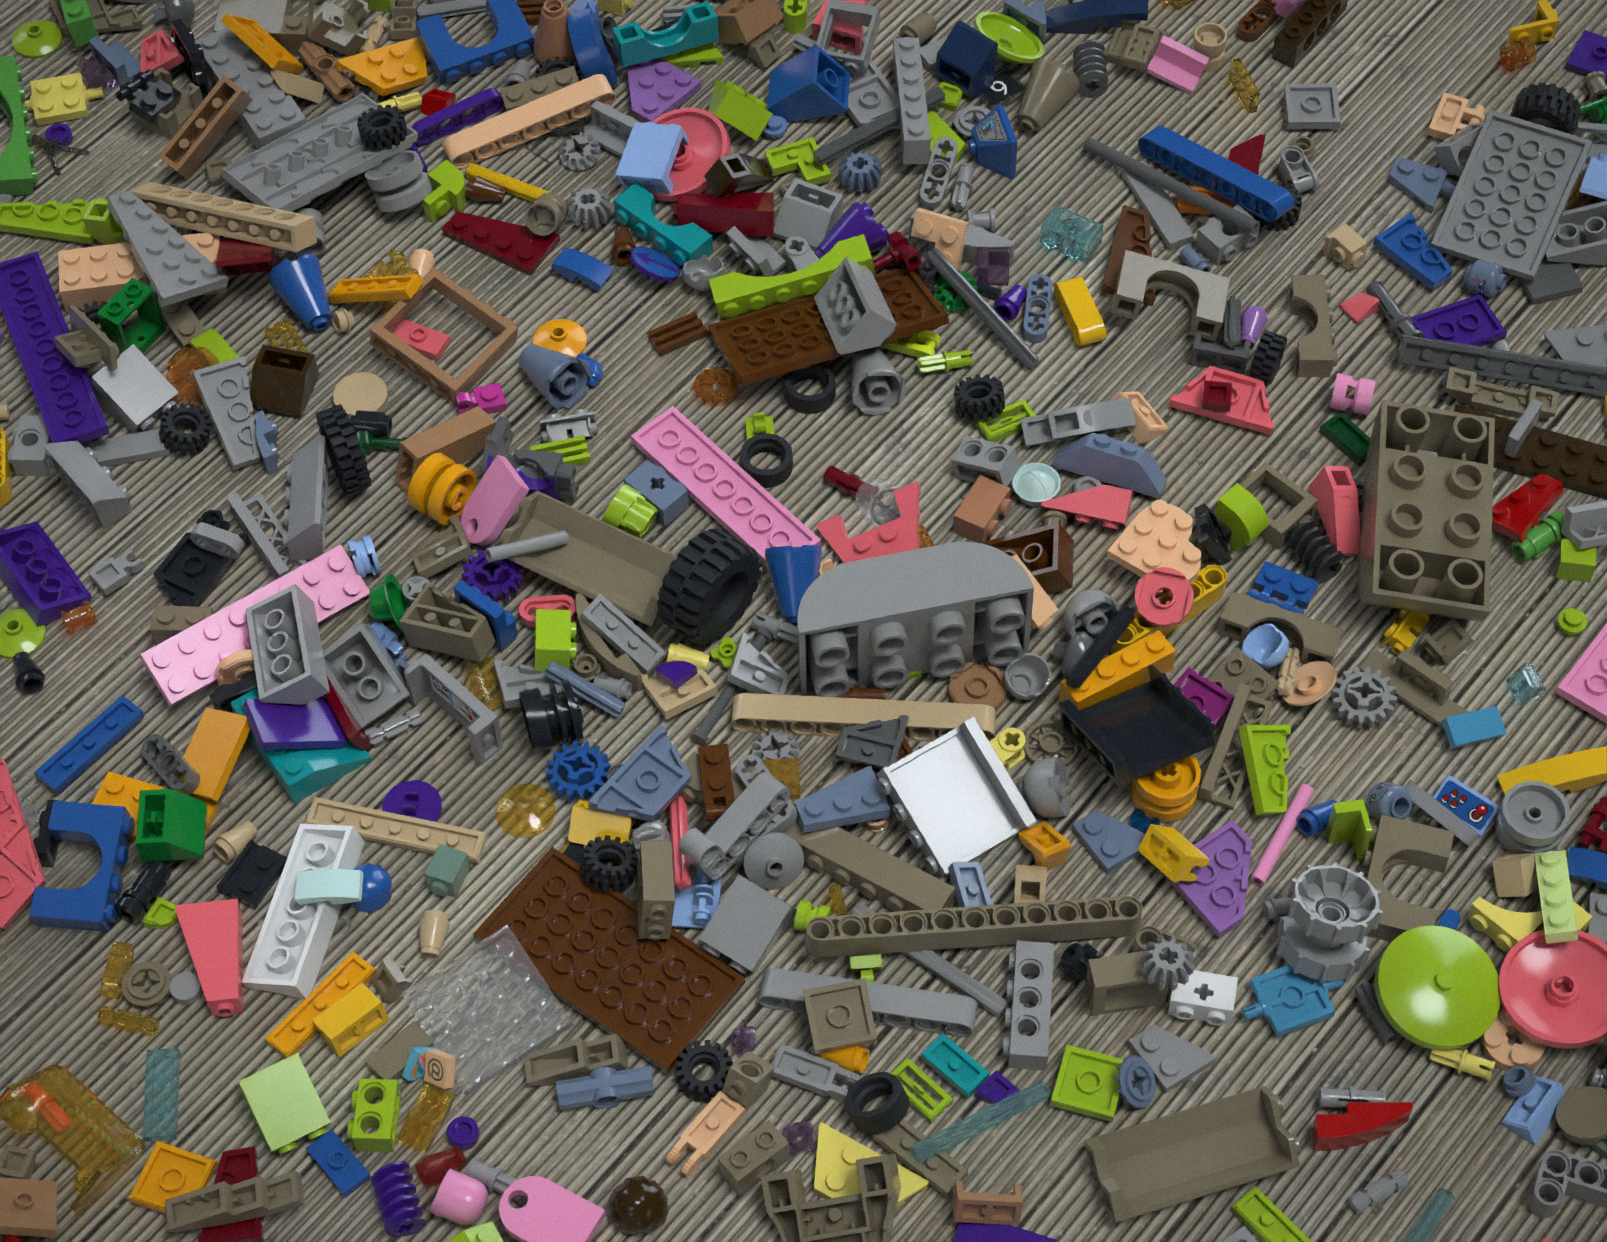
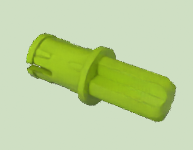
(945, 361)

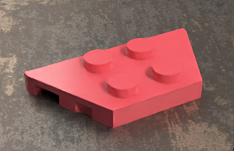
(1248, 401)

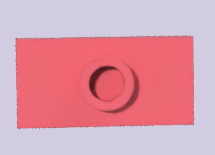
(422, 339)

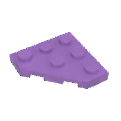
(658, 88)
(1222, 885)

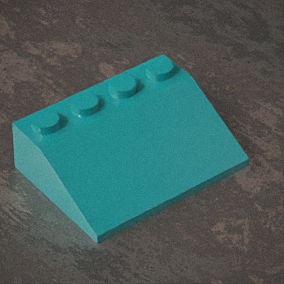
(305, 770)

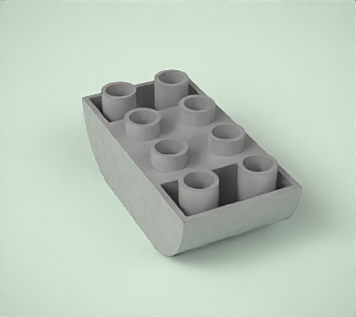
(912, 614)

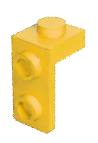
(1542, 28)

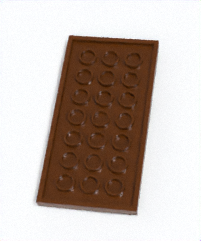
(796, 336)
(592, 959)

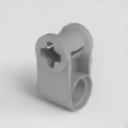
(1297, 170)
(798, 254)

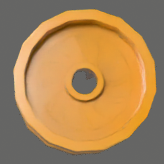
(441, 488)
(1169, 791)

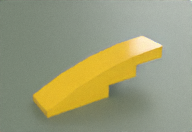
(1564, 772)

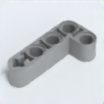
(736, 827)
(1567, 1182)

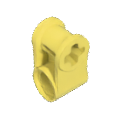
(1009, 749)

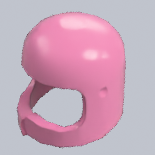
(460, 1198)

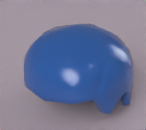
(375, 888)

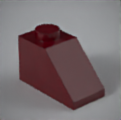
(1249, 153)

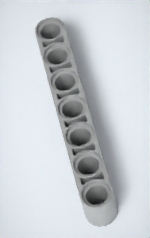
(889, 1003)

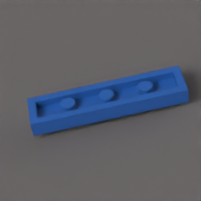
(89, 744)

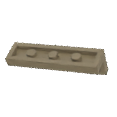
(1224, 744)

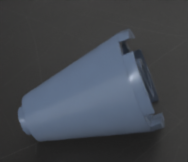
(556, 375)

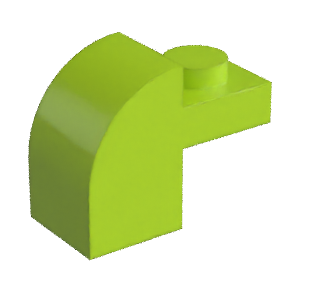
(447, 191)
(102, 223)
(1243, 515)

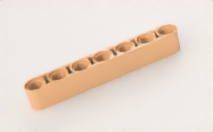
(527, 121)

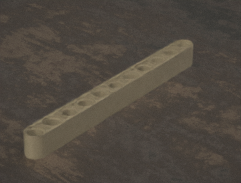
(959, 929)

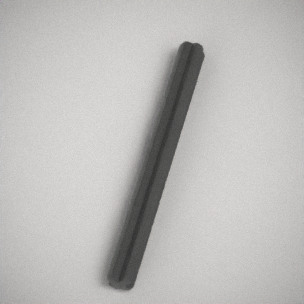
(870, 130)
(982, 308)

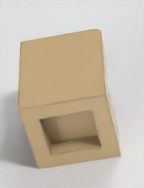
(1515, 875)

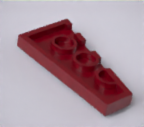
(501, 240)

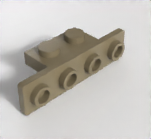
(86, 343)
(1417, 684)

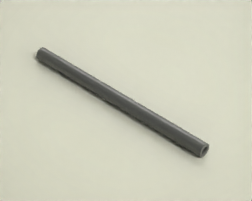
(1172, 185)

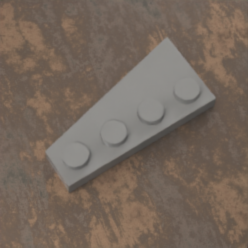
(230, 408)

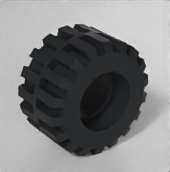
(1548, 107)

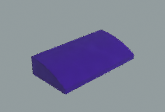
(39, 573)

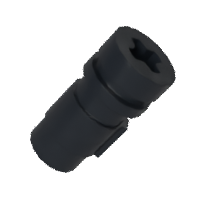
(144, 890)

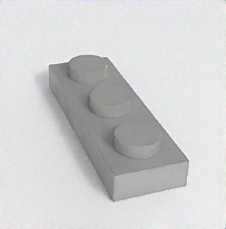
(622, 633)

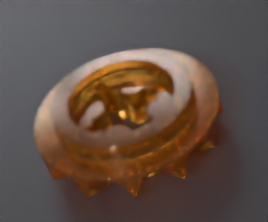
(706, 379)

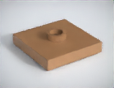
(28, 1207)

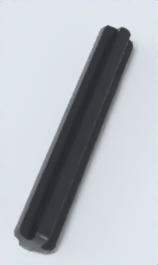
(1100, 647)

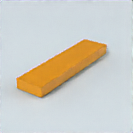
(375, 289)
(298, 1027)

